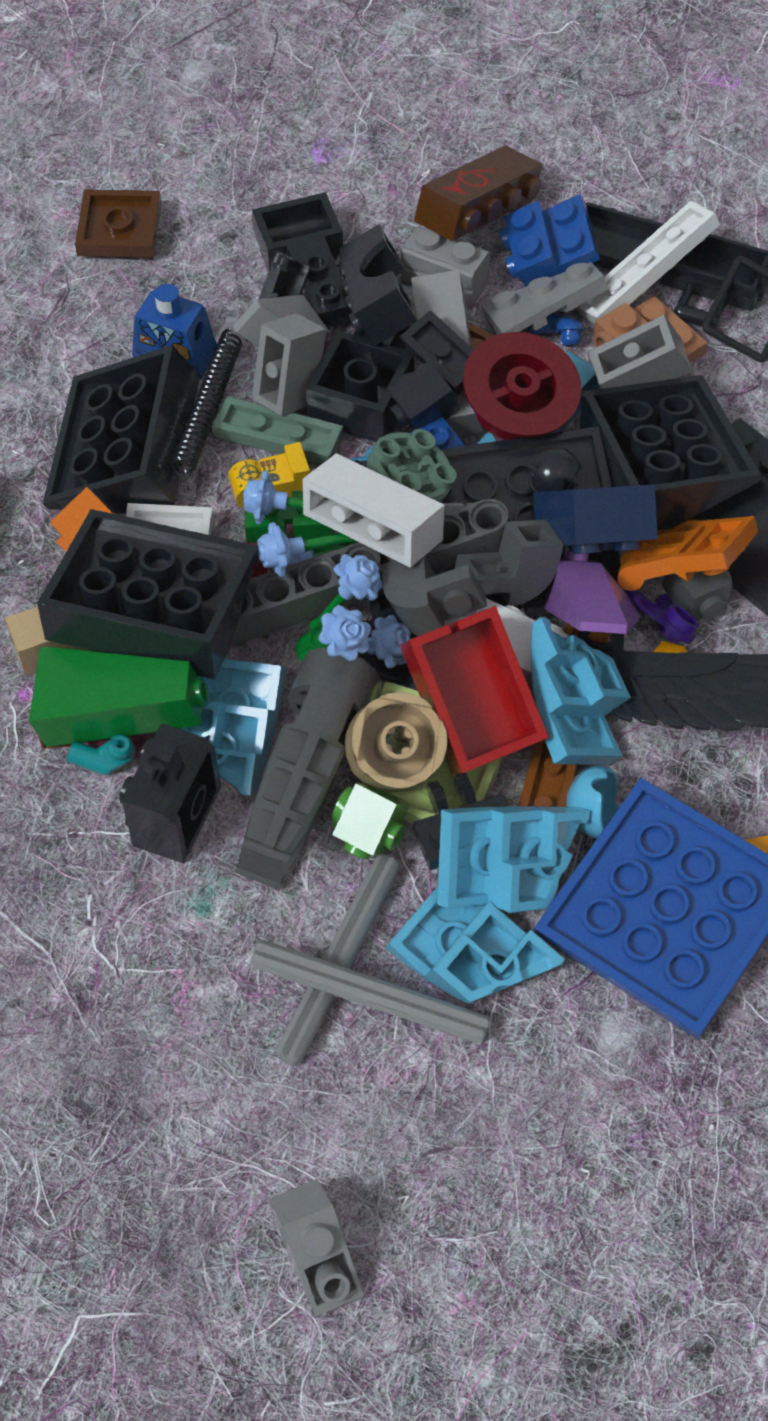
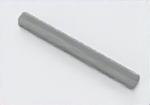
(342, 952)
(370, 991)

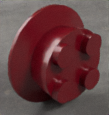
(521, 385)

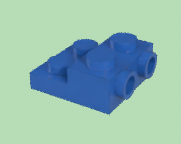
(548, 239)

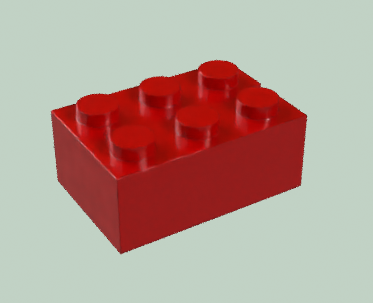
(475, 690)

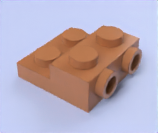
(626, 319)

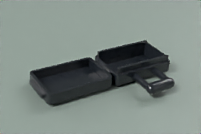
(697, 273)

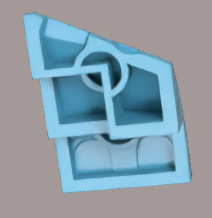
(573, 694)
(242, 719)
(505, 855)
(470, 949)

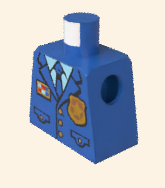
(174, 321)

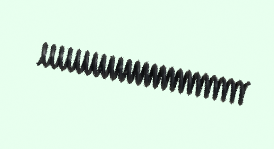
(200, 400)

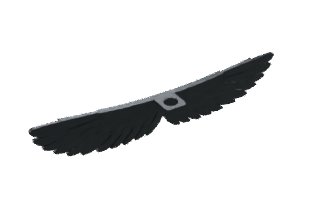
(668, 686)

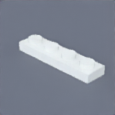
(652, 259)

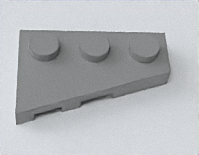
(532, 304)

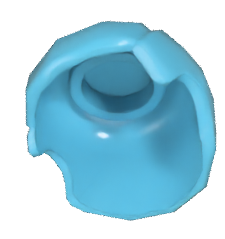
(594, 790)

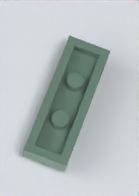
(266, 430)

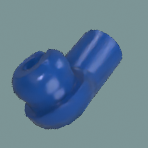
(568, 327)

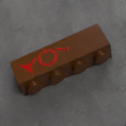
(478, 192)

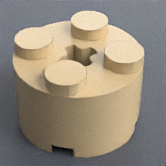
(416, 727)

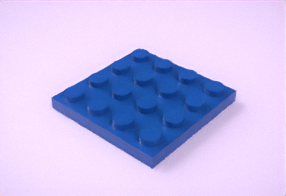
(664, 908)

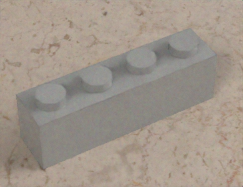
(446, 298)

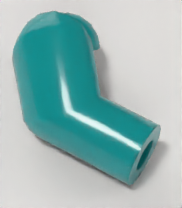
(105, 758)

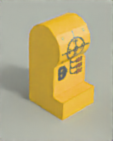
(284, 469)

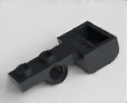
(311, 234)

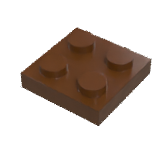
(118, 223)

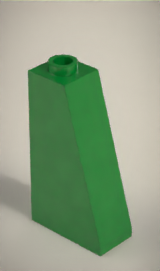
(110, 694)

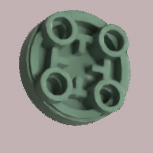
(413, 462)

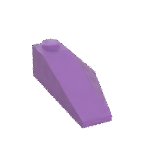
(589, 597)

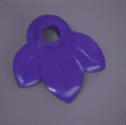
(674, 621)

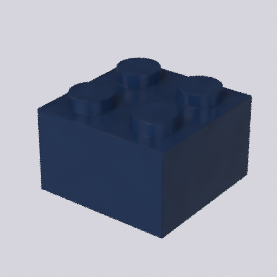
(599, 517)

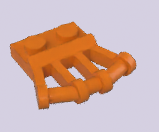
(687, 550)

